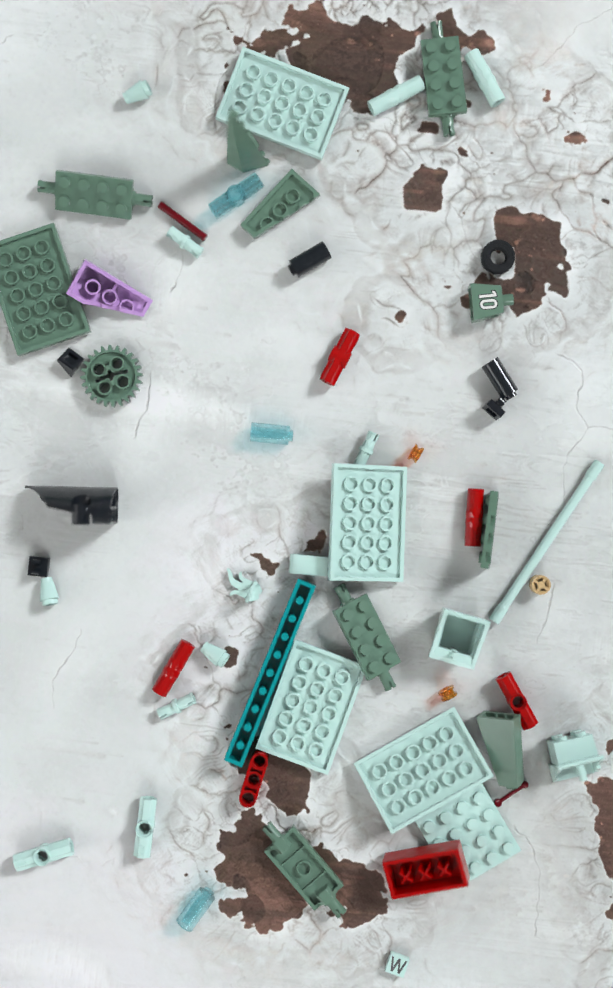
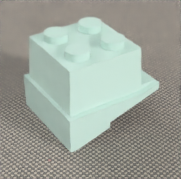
(459, 638)
(573, 756)

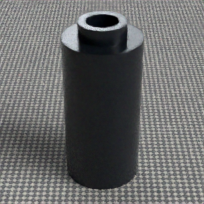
(309, 259)
(500, 379)

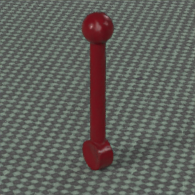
(498, 802)

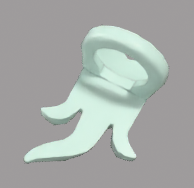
(246, 589)

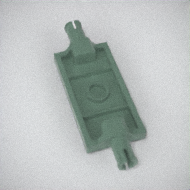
(443, 77)
(94, 194)
(366, 636)
(304, 868)

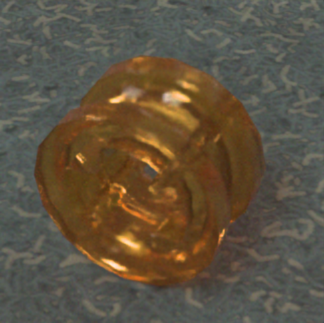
(415, 453)
(447, 693)

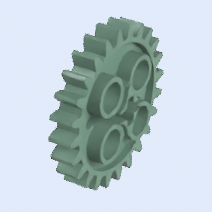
(106, 359)

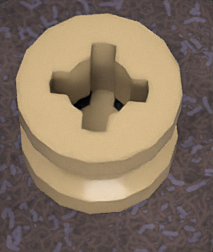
(542, 586)

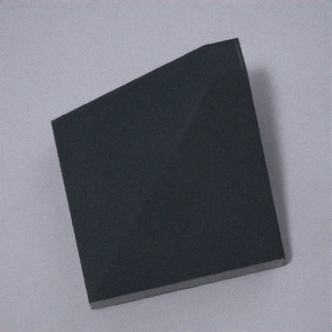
(70, 361)

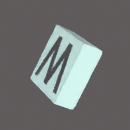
(397, 964)

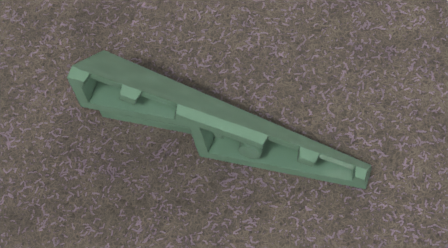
(242, 146)

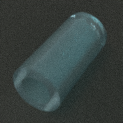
(271, 433)
(196, 908)

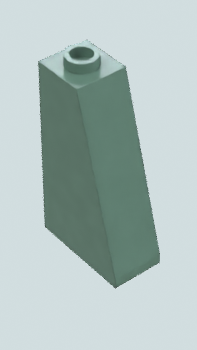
(504, 746)

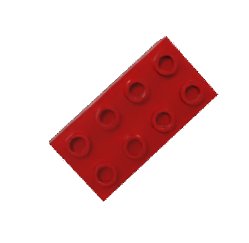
(426, 869)

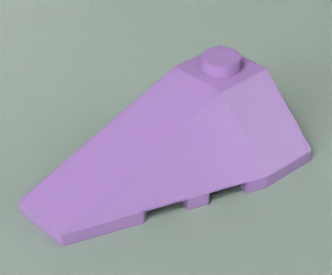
(101, 289)

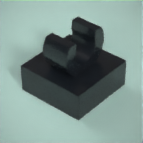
(495, 409)
(38, 566)

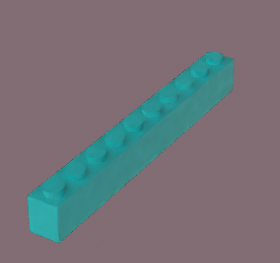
(269, 672)

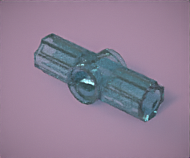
(225, 202)

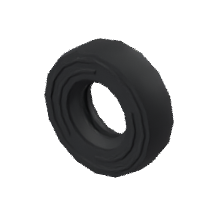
(494, 268)

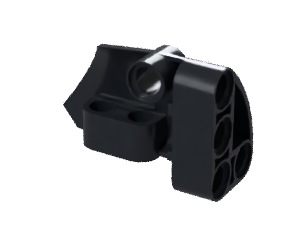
(82, 502)

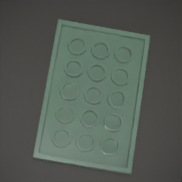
(35, 289)

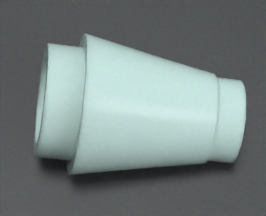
(137, 92)
(48, 592)
(215, 654)

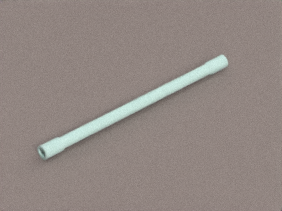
(502, 608)

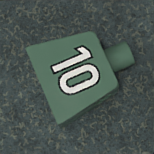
(487, 301)

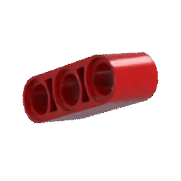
(253, 787)

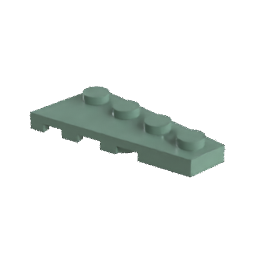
(283, 201)
(487, 537)

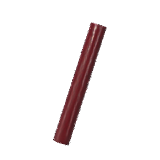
(181, 220)

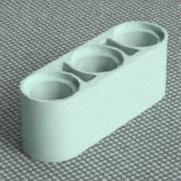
(308, 565)

